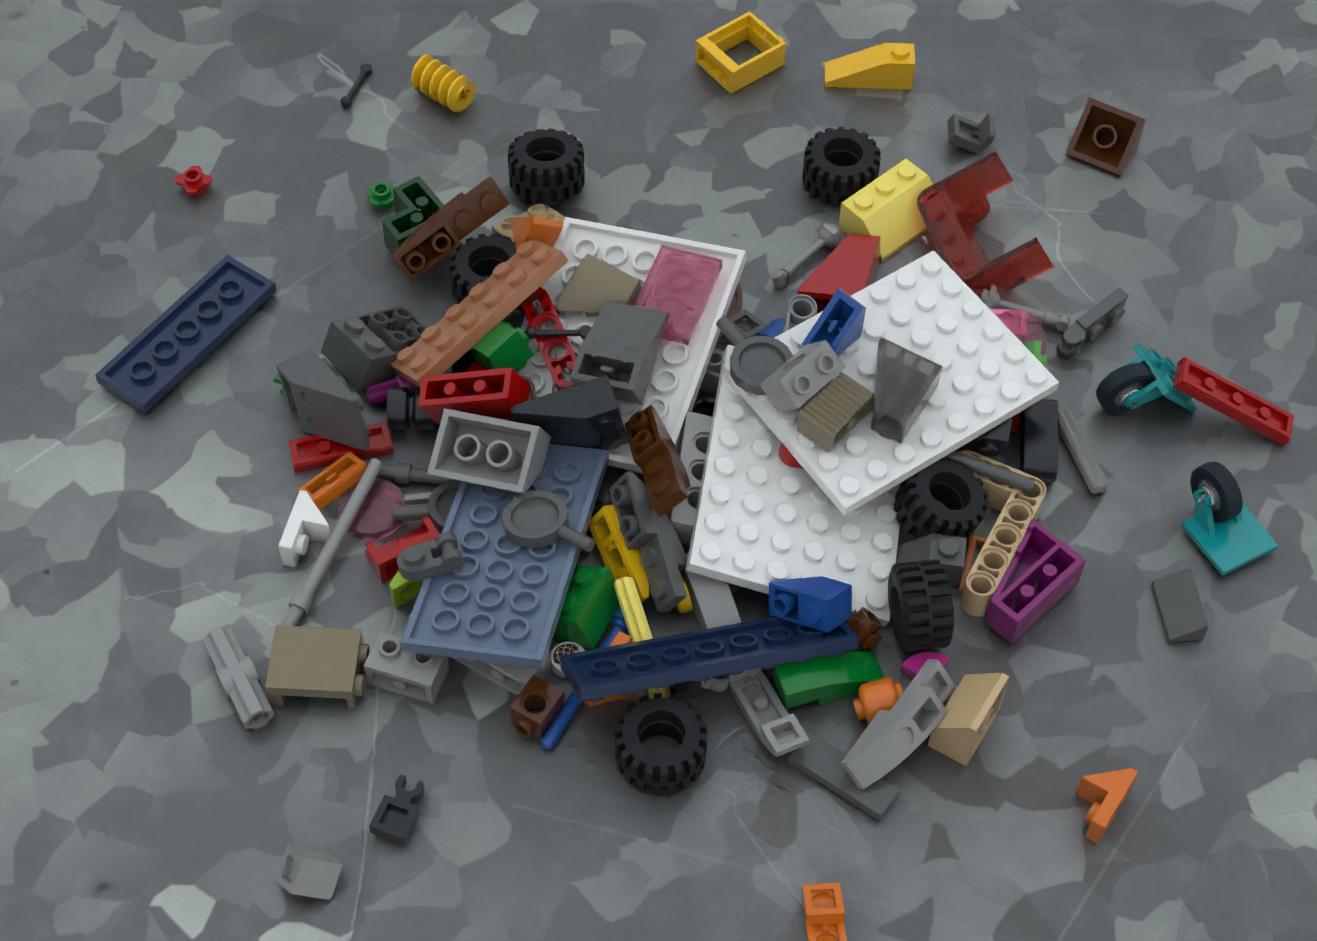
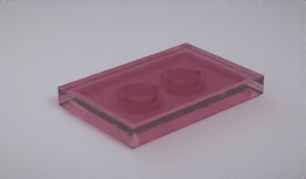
(679, 285)

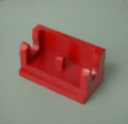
(384, 557)

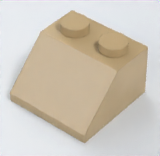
(970, 714)

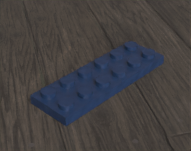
(185, 333)

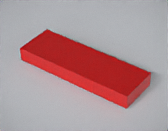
(319, 452)

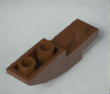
(447, 226)
(658, 459)

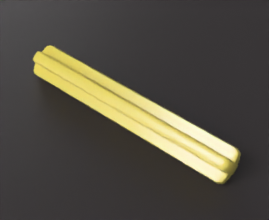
(635, 619)

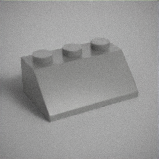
(488, 451)

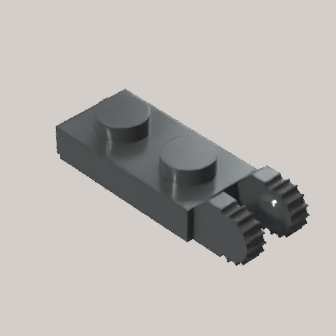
(1092, 323)

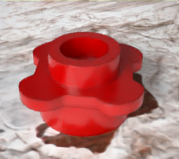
(193, 181)

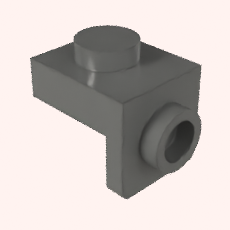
(970, 134)

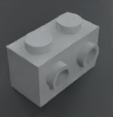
(404, 672)

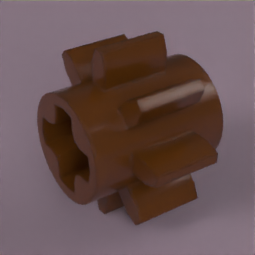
(865, 626)

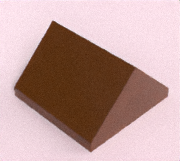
(1106, 136)

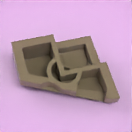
(594, 285)

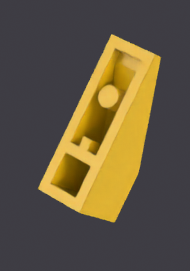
(874, 68)
(612, 547)

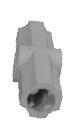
(238, 678)

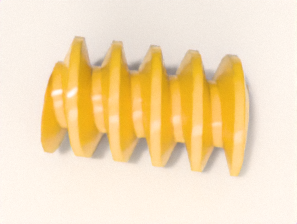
(442, 83)

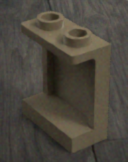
(316, 664)

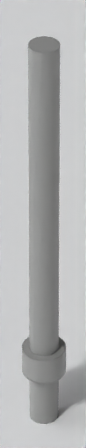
(302, 600)

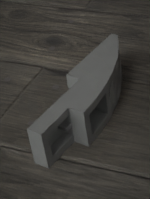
(654, 538)

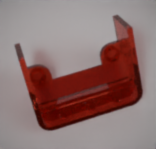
(952, 210)

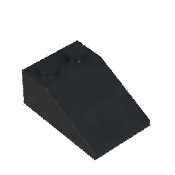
(577, 416)

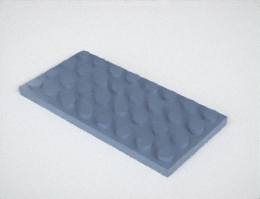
(505, 595)

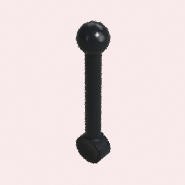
(366, 69)
(531, 332)

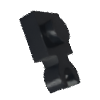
(397, 815)

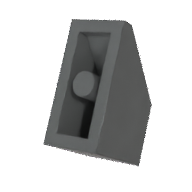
(945, 548)

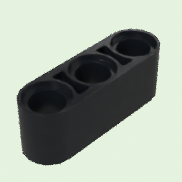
(1040, 440)

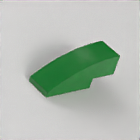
(825, 677)

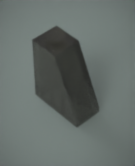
(901, 389)

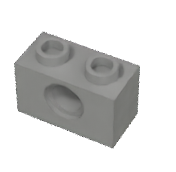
(802, 376)

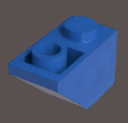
(811, 601)

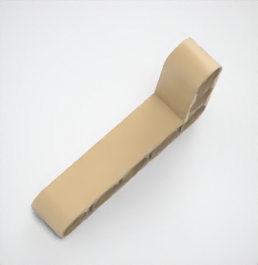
(1016, 510)

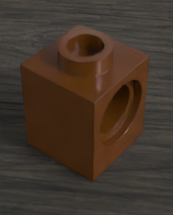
(536, 695)

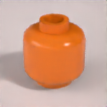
(876, 696)

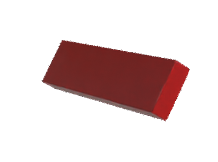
(1233, 401)

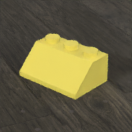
(888, 208)

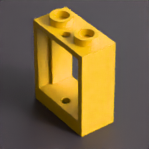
(733, 77)

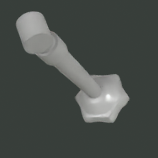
(828, 236)
(992, 300)

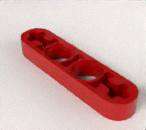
(548, 343)

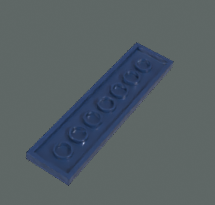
(699, 656)

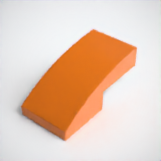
(824, 912)

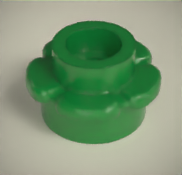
(381, 196)

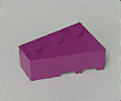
(1033, 582)

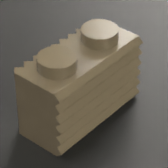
(834, 411)

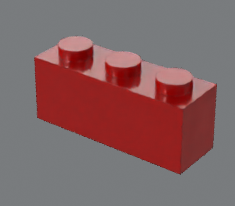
(473, 392)

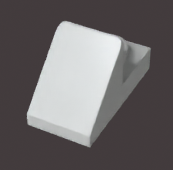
(303, 525)

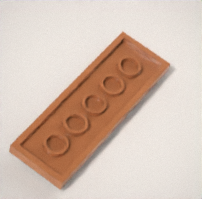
(479, 312)

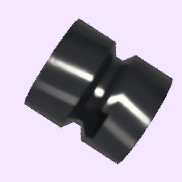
(404, 410)

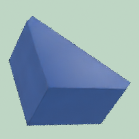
(839, 323)

